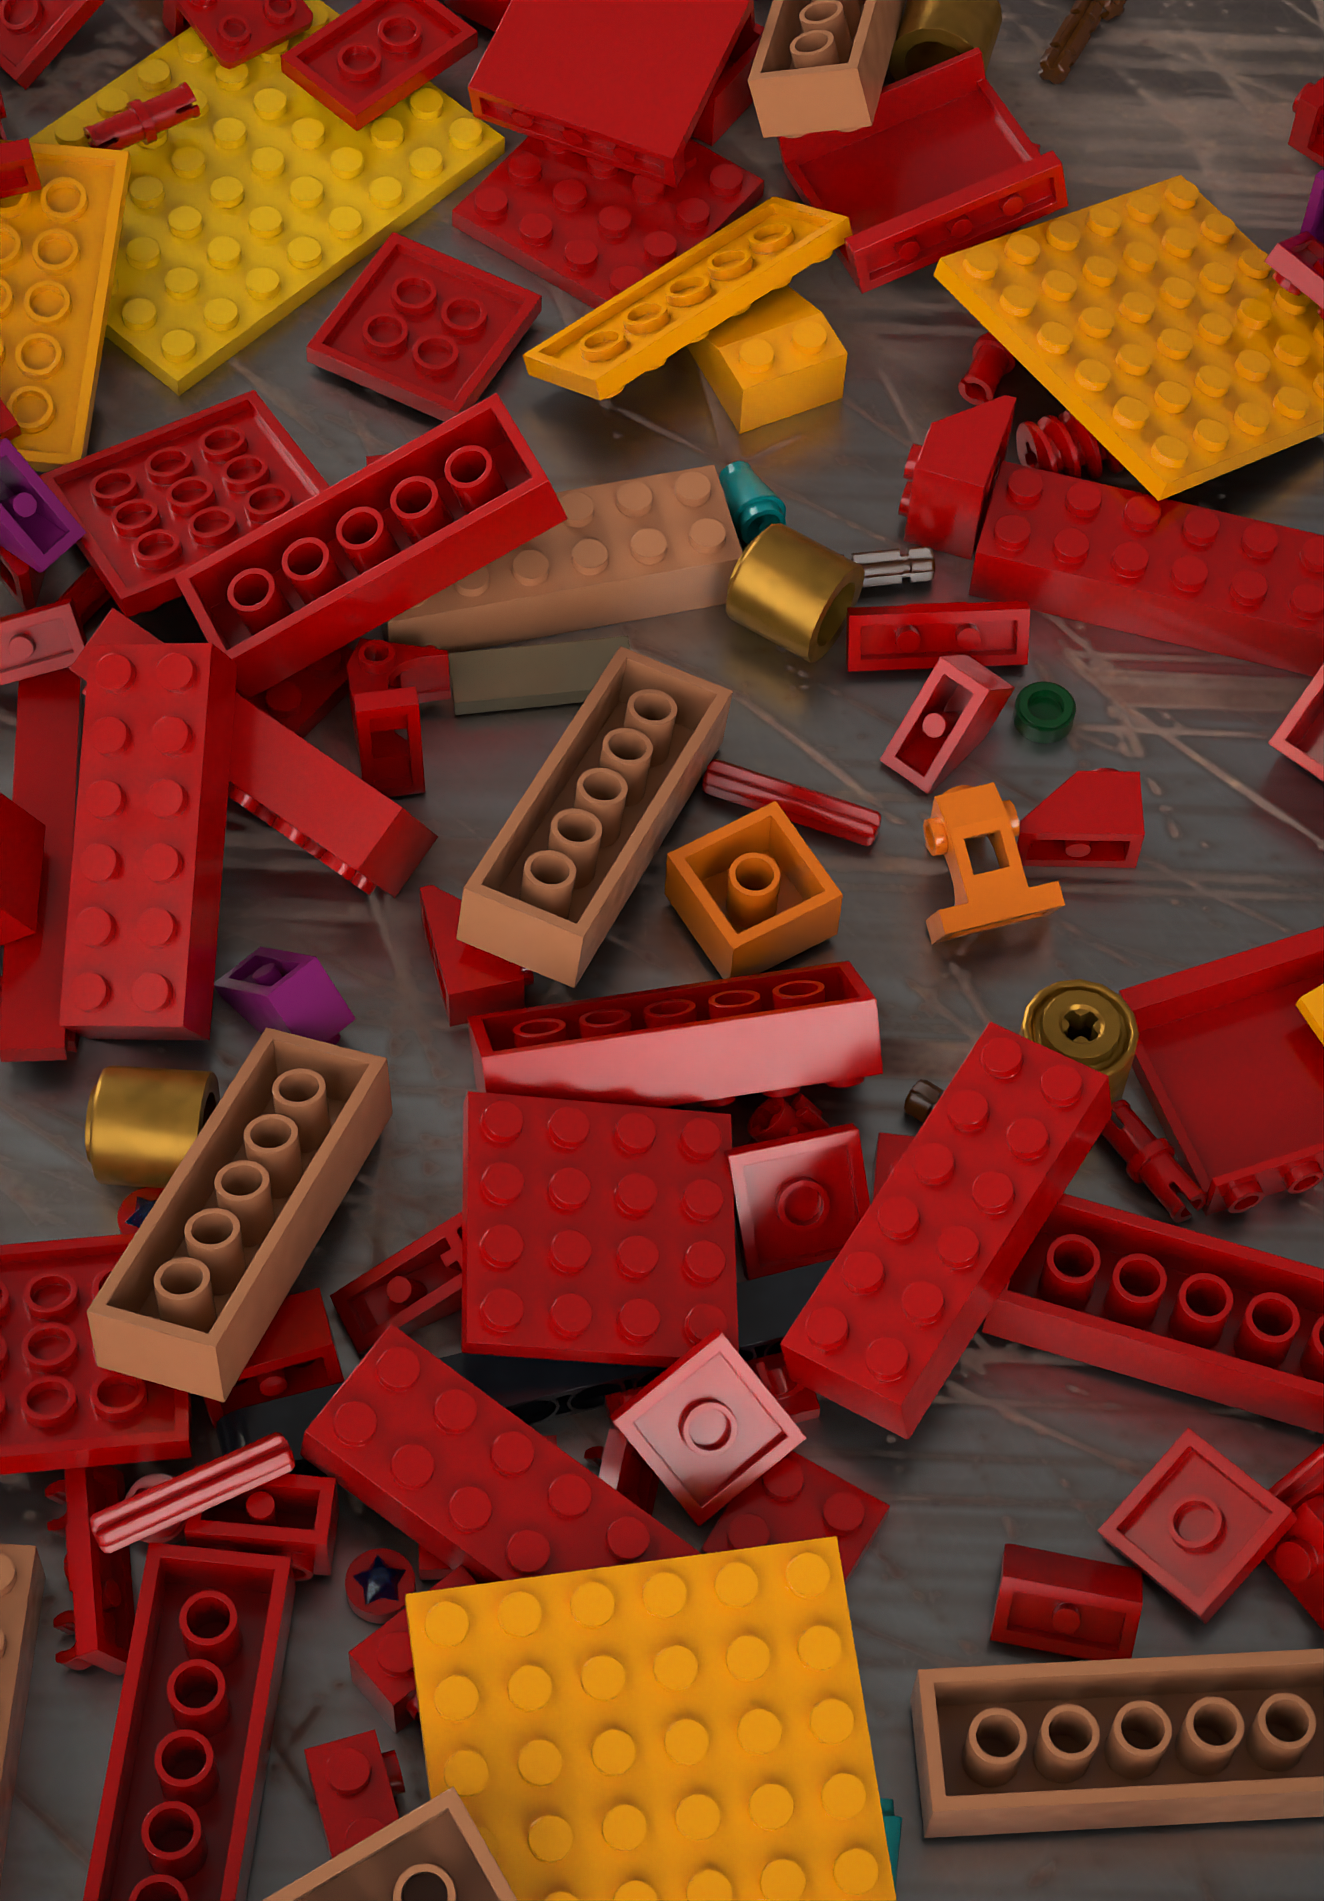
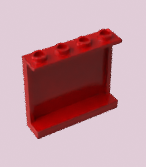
(609, 75)
(928, 174)
(1237, 1070)

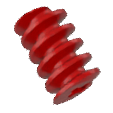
(1063, 447)

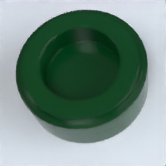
(1044, 712)

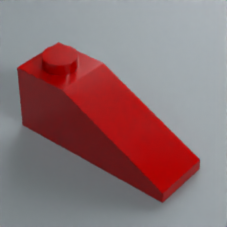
(405, 1289)

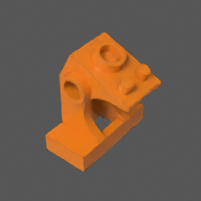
(990, 897)

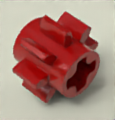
(779, 1119)

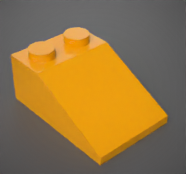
(772, 360)

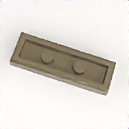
(529, 674)

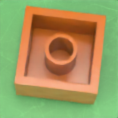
(753, 893)

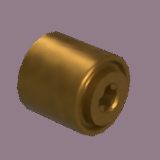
(942, 30)
(793, 591)
(1087, 1026)
(145, 1122)

